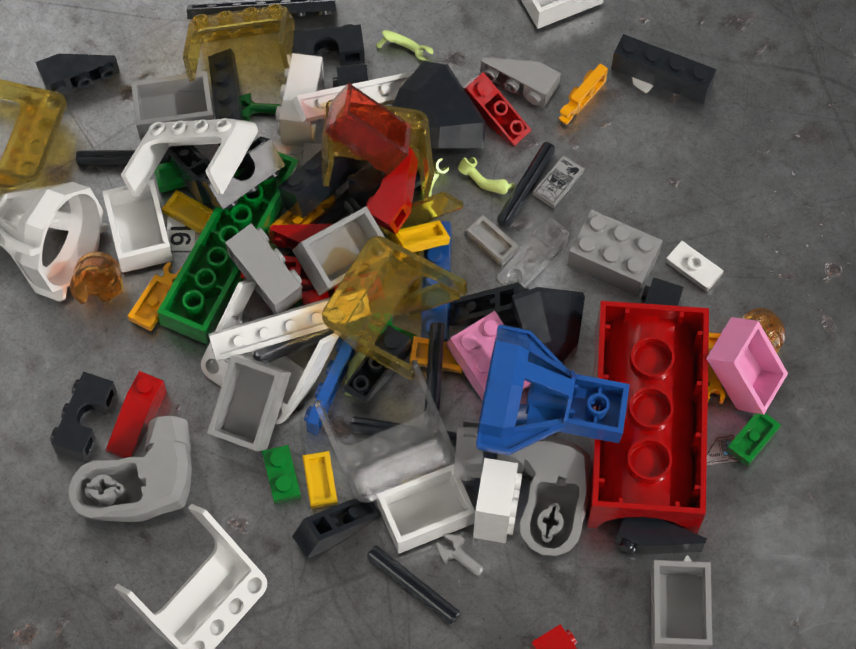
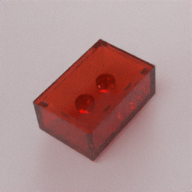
(368, 129)

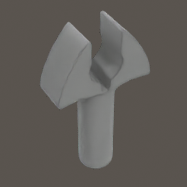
(458, 554)

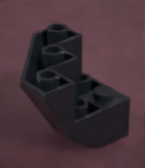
(450, 111)
(552, 317)

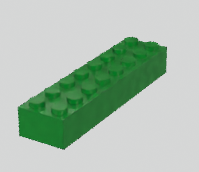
(209, 275)

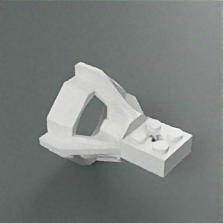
(24, 224)

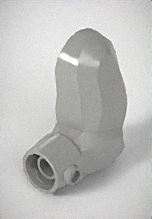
(138, 486)
(556, 493)

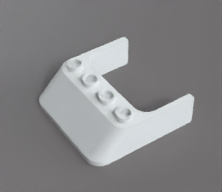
(232, 134)
(301, 379)
(210, 599)

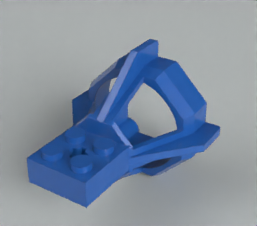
(555, 399)

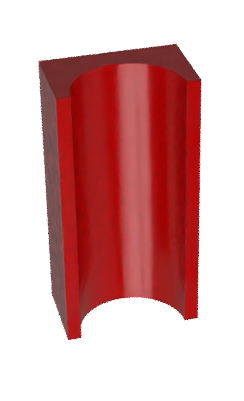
(663, 447)

